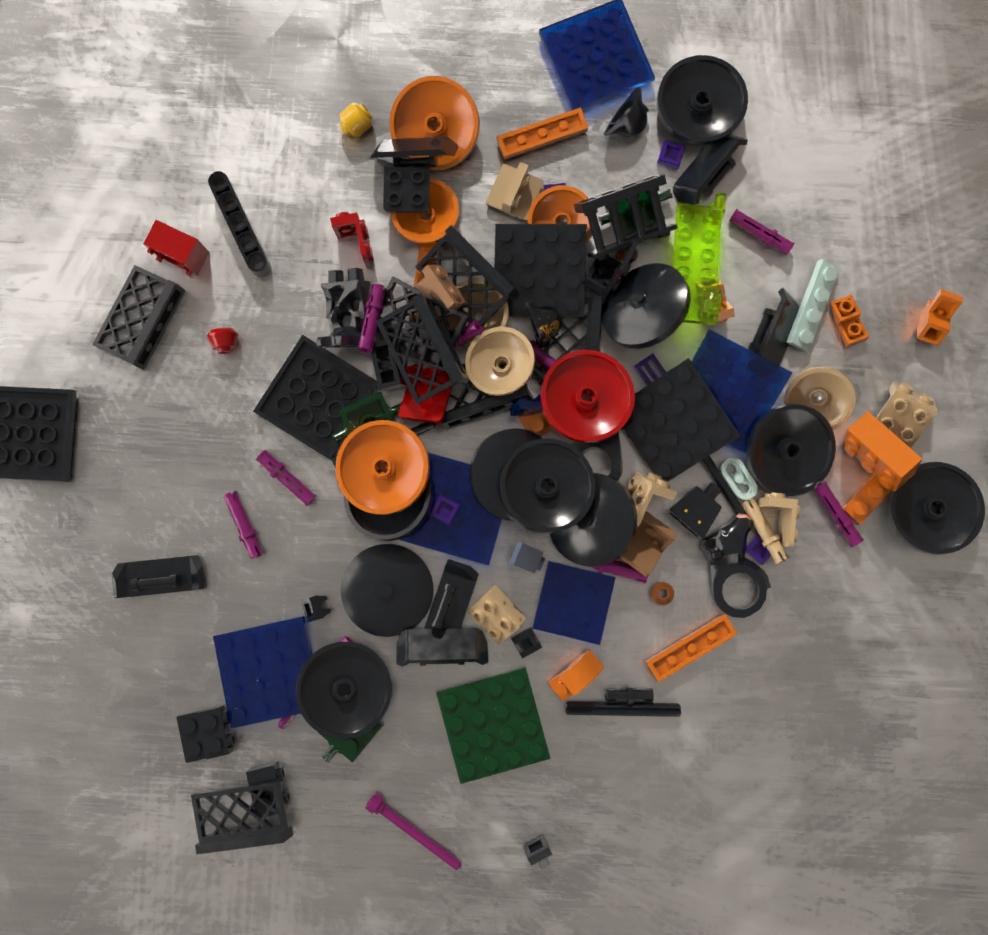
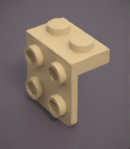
(907, 412)
(643, 487)
(787, 516)

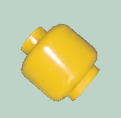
(355, 120)

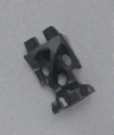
(351, 300)

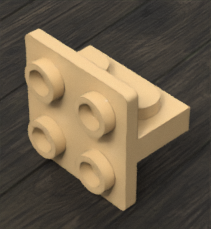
(514, 191)
(497, 615)

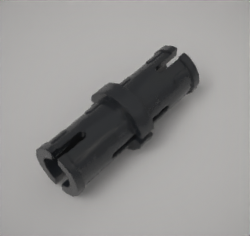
(629, 695)

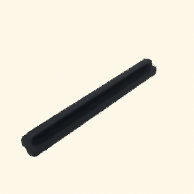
(623, 709)

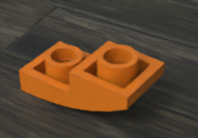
(847, 320)

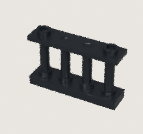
(610, 200)

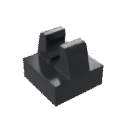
(313, 608)
(526, 642)
(538, 852)

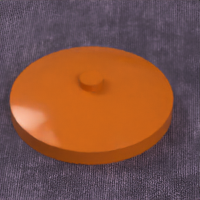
(436, 109)
(382, 467)

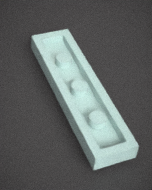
(813, 305)

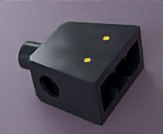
(697, 509)

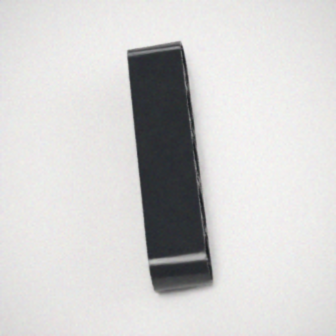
(233, 216)

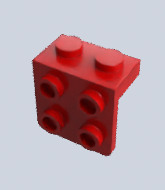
(350, 225)
(431, 409)

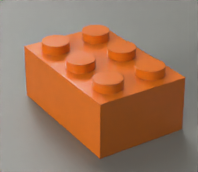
(881, 451)

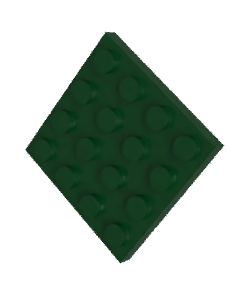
(493, 725)

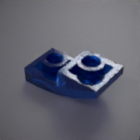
(526, 407)

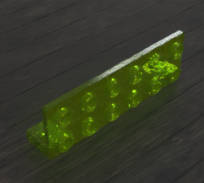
(697, 257)

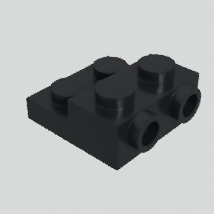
(205, 734)

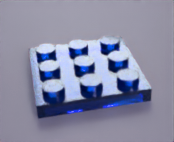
(573, 602)

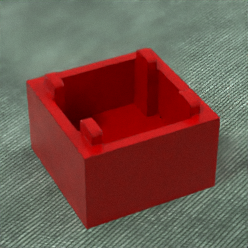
(176, 248)

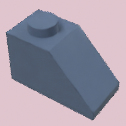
(527, 557)

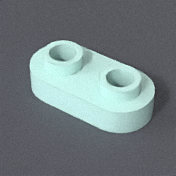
(739, 477)

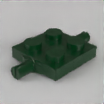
(645, 208)
(364, 411)
(350, 747)

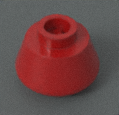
(223, 339)

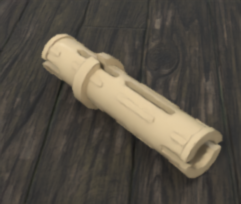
(765, 531)

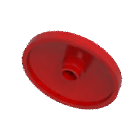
(587, 396)

